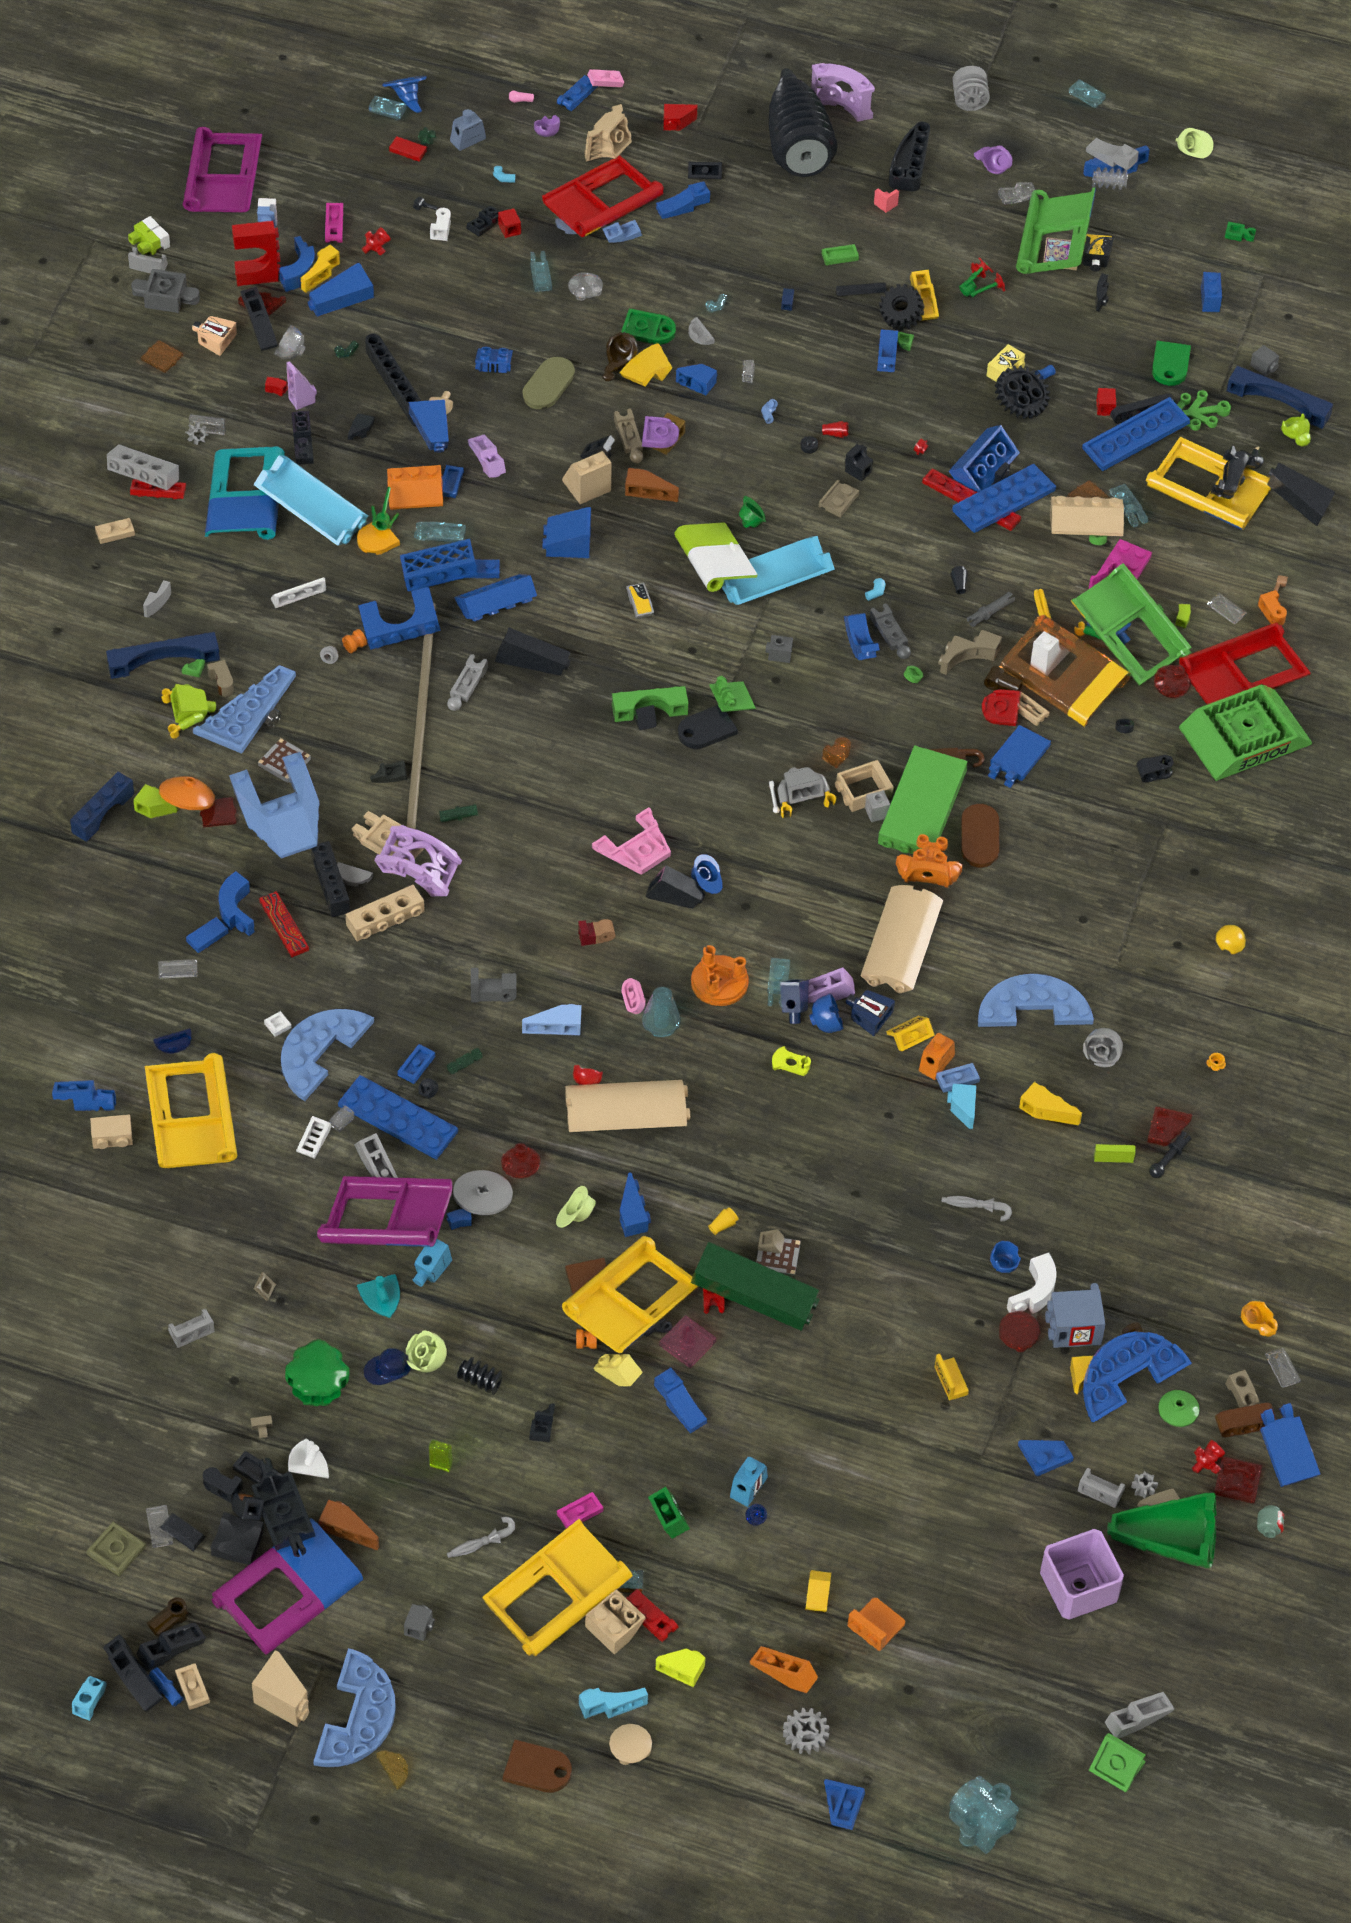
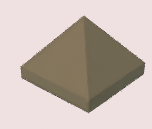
(264, 1286)

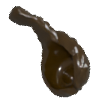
(620, 351)

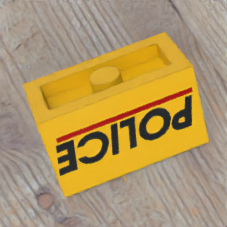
(911, 1032)
(950, 1377)

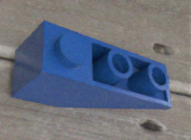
(632, 1212)

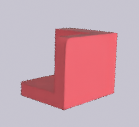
(886, 200)

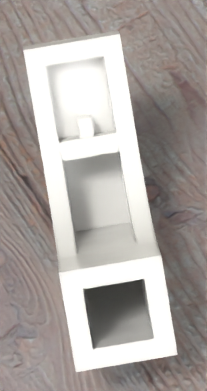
(1036, 1298)

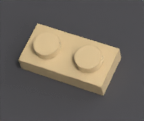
(114, 530)
(192, 1686)

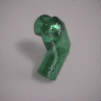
(346, 352)

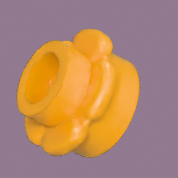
(1216, 1057)

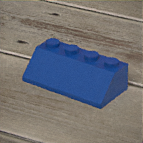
(981, 461)
(496, 596)

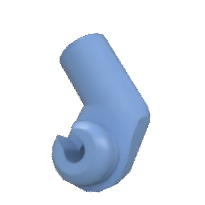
(768, 409)

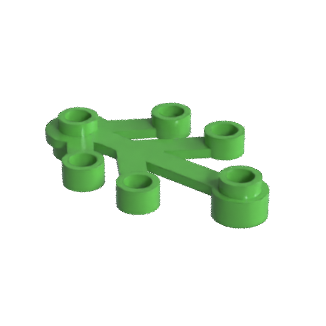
(1222, 409)

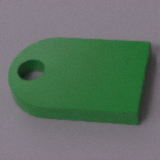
(649, 327)
(1170, 360)

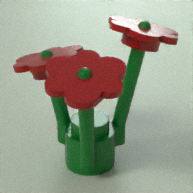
(978, 270)

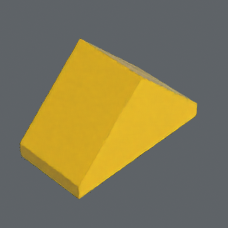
(1078, 1370)
(818, 1591)

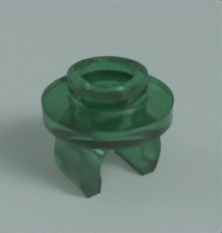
(426, 136)

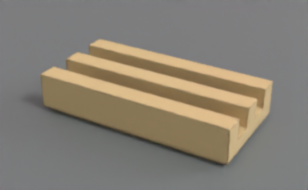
(1028, 712)

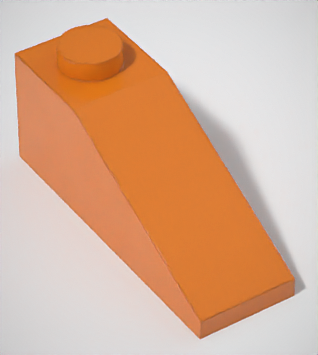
(787, 1669)

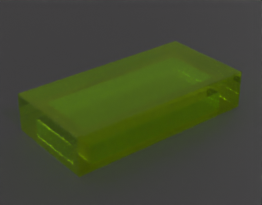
(440, 1455)

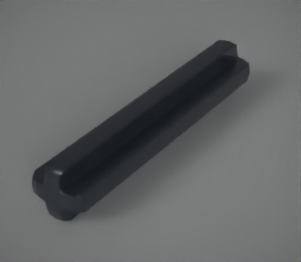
(858, 289)

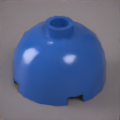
(826, 1014)

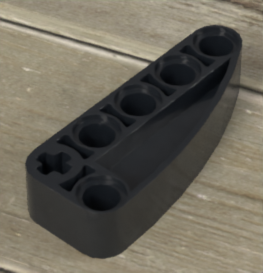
(909, 159)

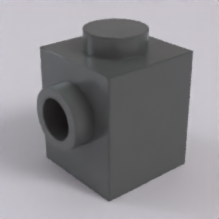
(1265, 360)
(780, 648)
(418, 1622)

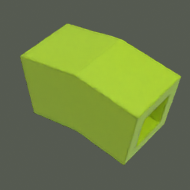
(1183, 615)

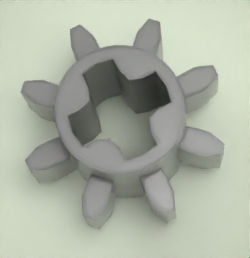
(200, 437)
(1144, 1485)

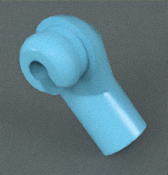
(501, 176)
(878, 590)

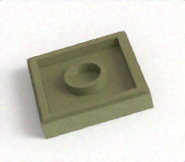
(116, 1549)

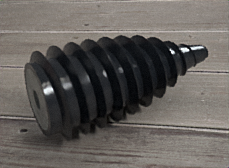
(800, 128)

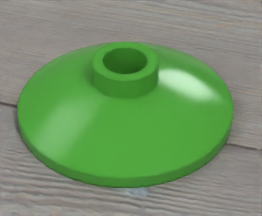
(1175, 1414)

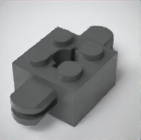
(165, 291)

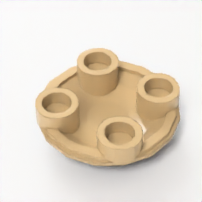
(630, 1743)

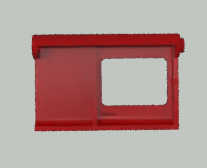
(1218, 677)

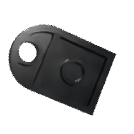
(707, 728)

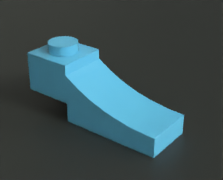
(596, 1701)

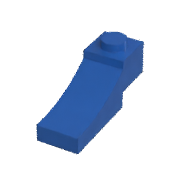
(685, 201)
(679, 1400)

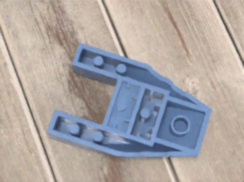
(288, 821)

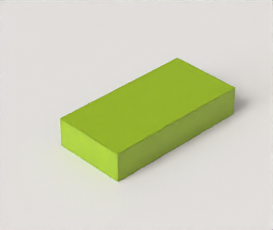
(1114, 1153)

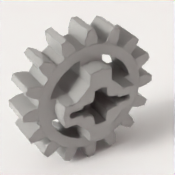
(806, 1732)

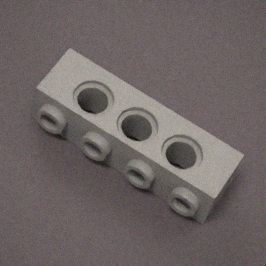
(143, 467)

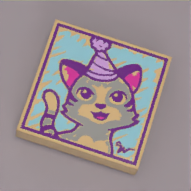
(1057, 250)

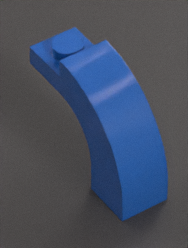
(291, 275)
(887, 350)
(859, 637)
(230, 894)

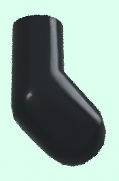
(661, 1326)

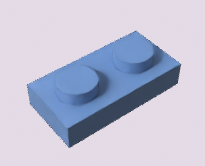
(960, 1075)

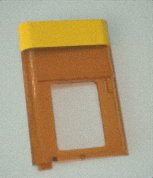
(1083, 683)

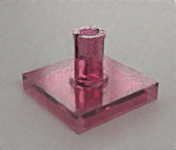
(687, 1341)

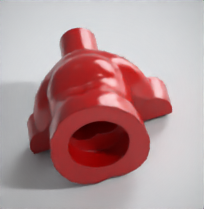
(376, 241)
(1207, 1457)

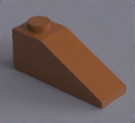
(647, 485)
(344, 1523)

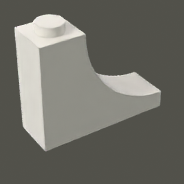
(1047, 653)

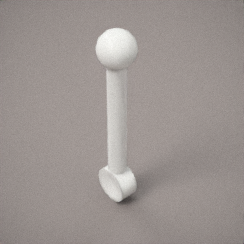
(776, 809)

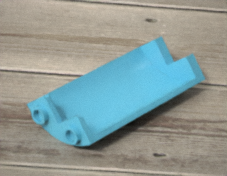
(311, 500)
(779, 570)

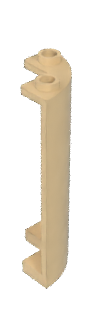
(902, 938)
(626, 1105)

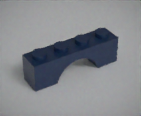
(88, 818)

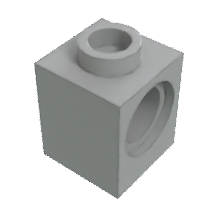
(877, 806)

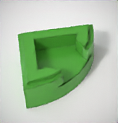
(905, 340)
(194, 668)

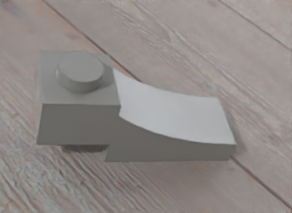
(1111, 154)

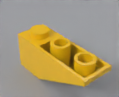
(1044, 1105)

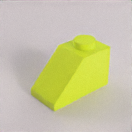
(682, 1665)

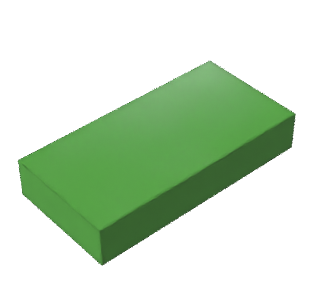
(840, 254)

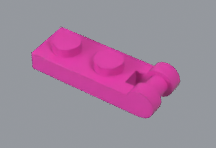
(334, 222)

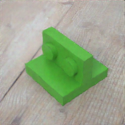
(1117, 1762)

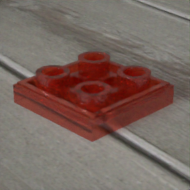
(1238, 1479)

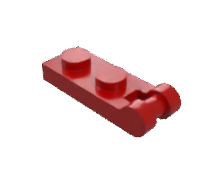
(653, 1616)

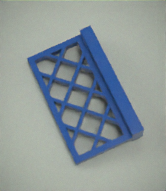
(440, 572)

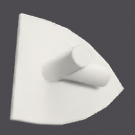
(307, 1460)

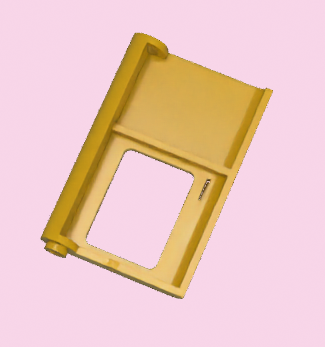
(192, 1139)

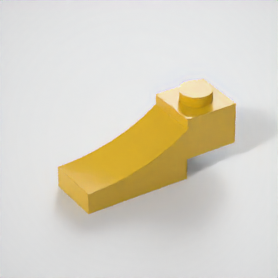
(327, 260)
(921, 281)

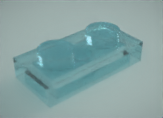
(1087, 93)
(387, 107)

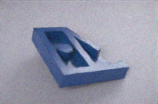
(1045, 1455)
(843, 1803)

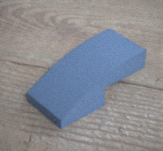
(621, 233)

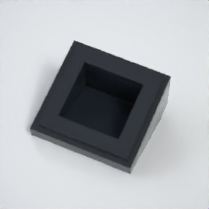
(646, 717)

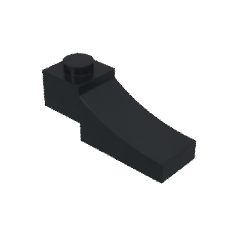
(169, 1644)

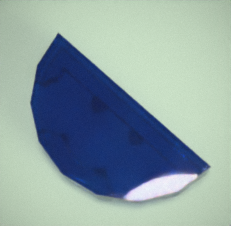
(174, 1042)

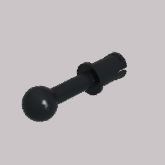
(1157, 1169)

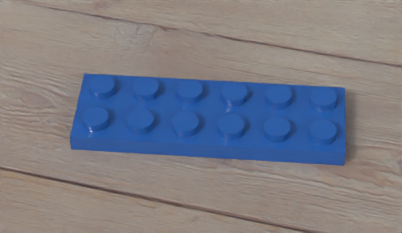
(1136, 434)
(1004, 498)
(398, 1117)

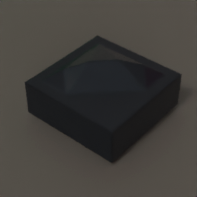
(1002, 472)

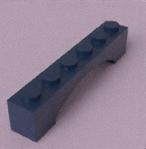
(1246, 382)
(126, 659)

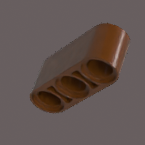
(1242, 1420)

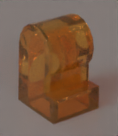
(838, 752)

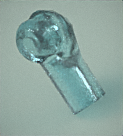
(715, 306)

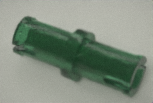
(458, 813)

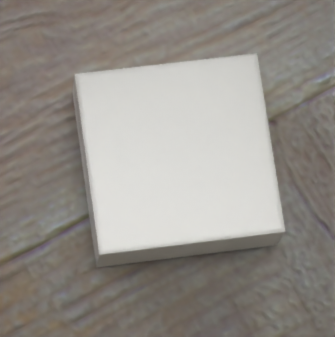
(277, 1024)

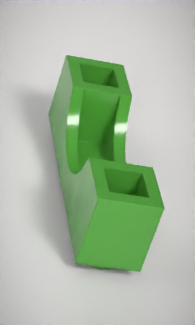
(671, 700)

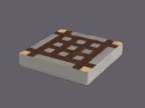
(273, 759)
(782, 1262)

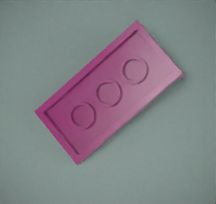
(1124, 552)

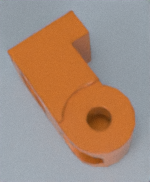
(1271, 607)

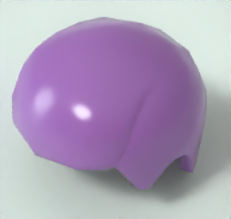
(547, 127)

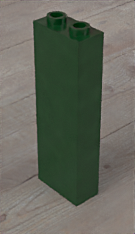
(755, 1286)

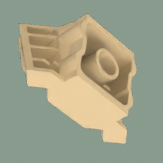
(608, 136)

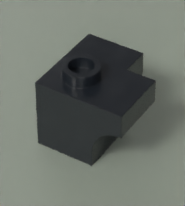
(858, 463)

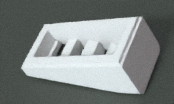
(314, 1122)

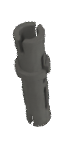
(985, 613)

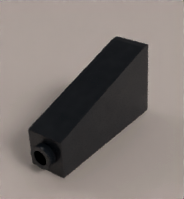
(1301, 492)
(531, 653)

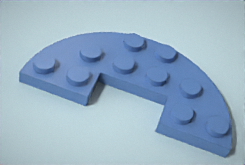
(1033, 993)
(311, 1040)
(369, 1718)

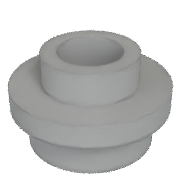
(330, 650)

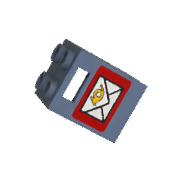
(1076, 1318)

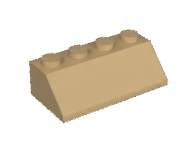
(1087, 516)

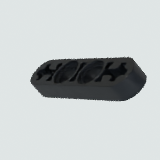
(1126, 412)

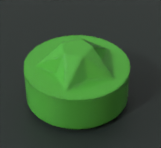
(1097, 539)
(913, 674)

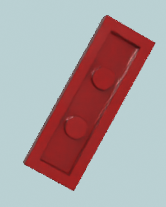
(141, 489)

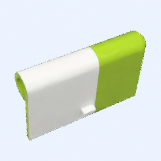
(714, 553)

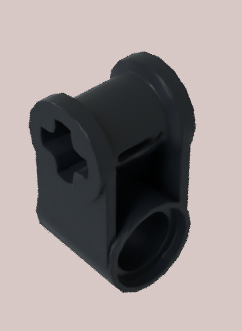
(1153, 768)

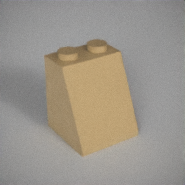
(589, 477)
(281, 1691)

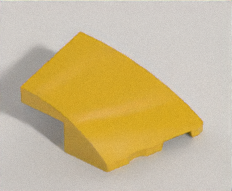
(647, 364)

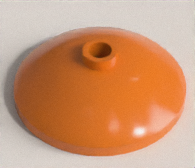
(187, 793)

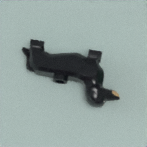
(1234, 470)

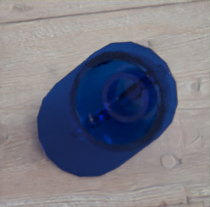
(387, 1367)

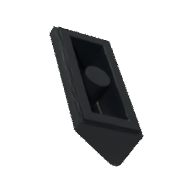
(705, 170)

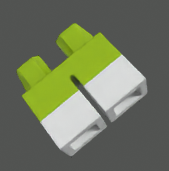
(150, 236)

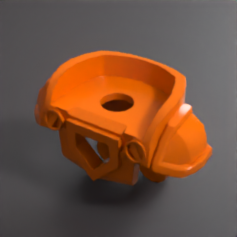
(931, 860)

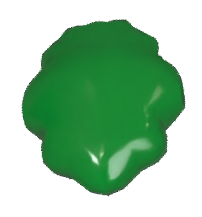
(317, 1373)

